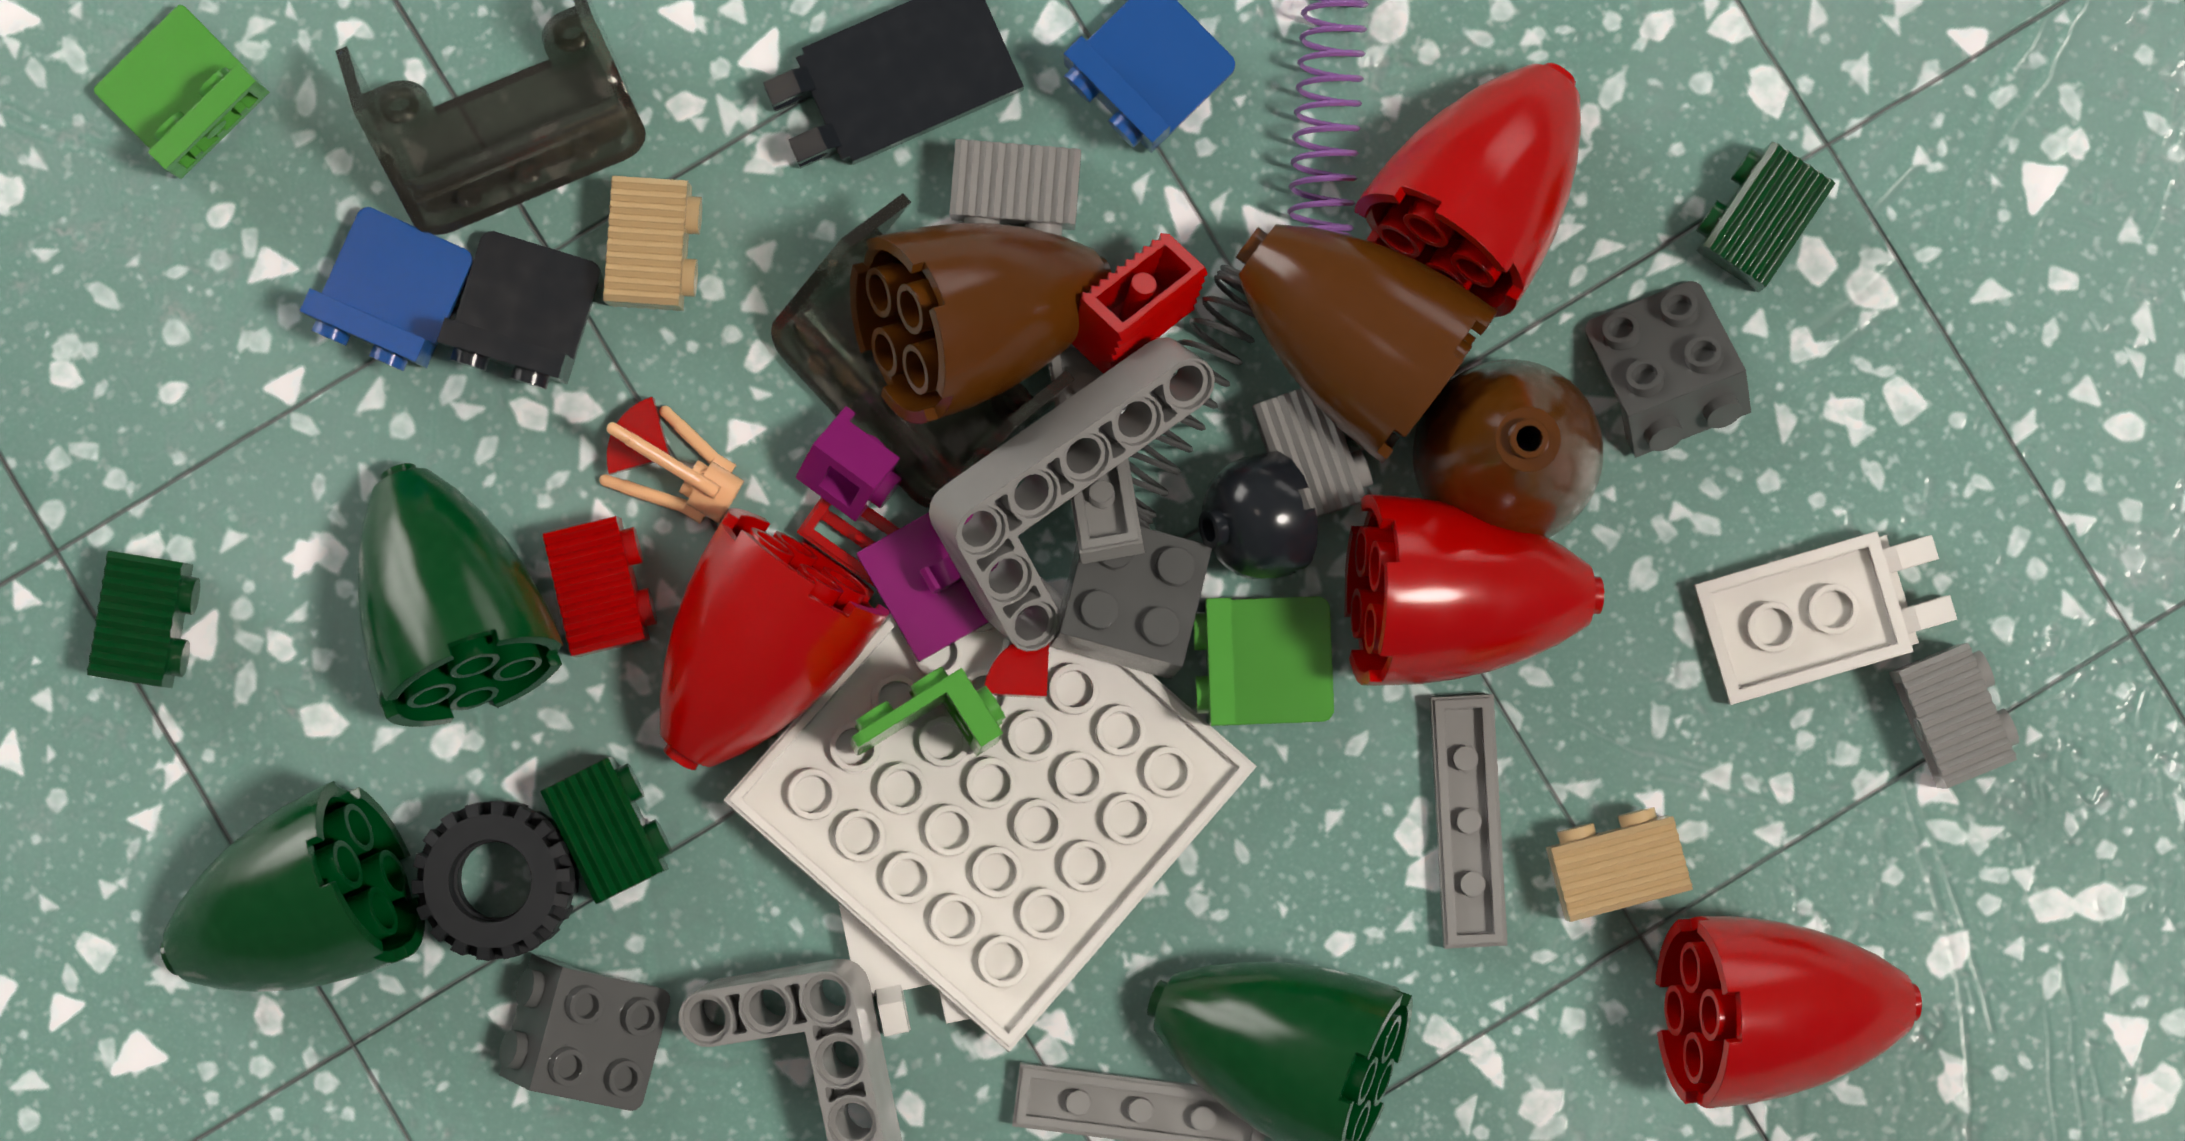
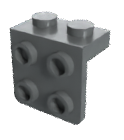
(1670, 367)
(583, 1034)

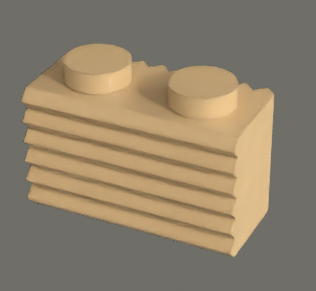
(650, 243)
(1618, 865)

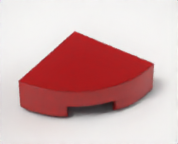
(643, 421)
(1019, 673)

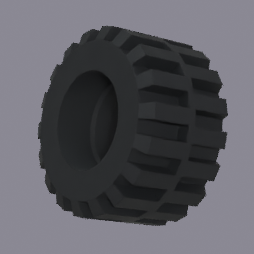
(441, 884)

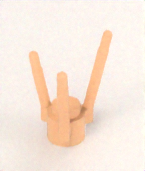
(707, 487)

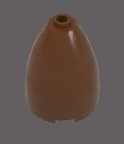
(966, 310)
(1359, 326)
(1471, 453)

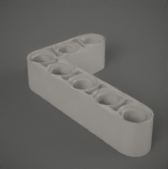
(1055, 477)
(823, 1025)

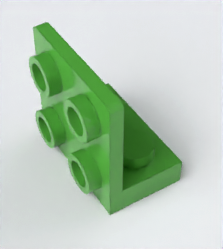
(180, 91)

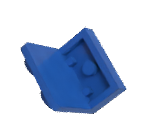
(1148, 69)
(390, 289)

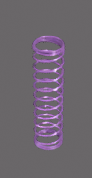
(1323, 126)

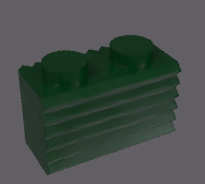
(1764, 215)
(143, 620)
(606, 828)

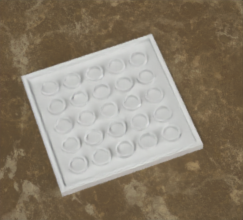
(1002, 862)

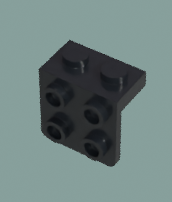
(522, 310)

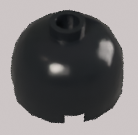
(1258, 517)

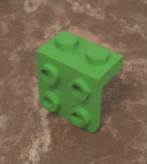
(1265, 660)
(973, 712)

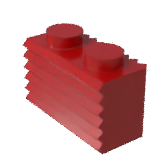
(1138, 302)
(599, 586)

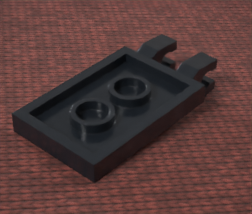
(897, 78)

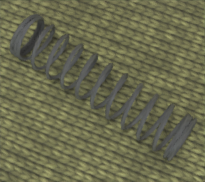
(1229, 276)

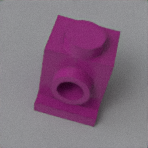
(850, 467)

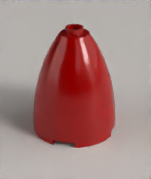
(1484, 183)
(1454, 595)
(757, 640)
(1772, 1008)

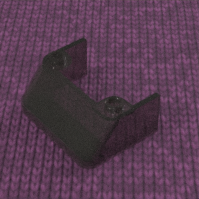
(505, 137)
(821, 346)

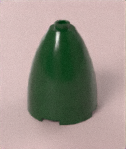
(445, 604)
(299, 900)
(1286, 1044)

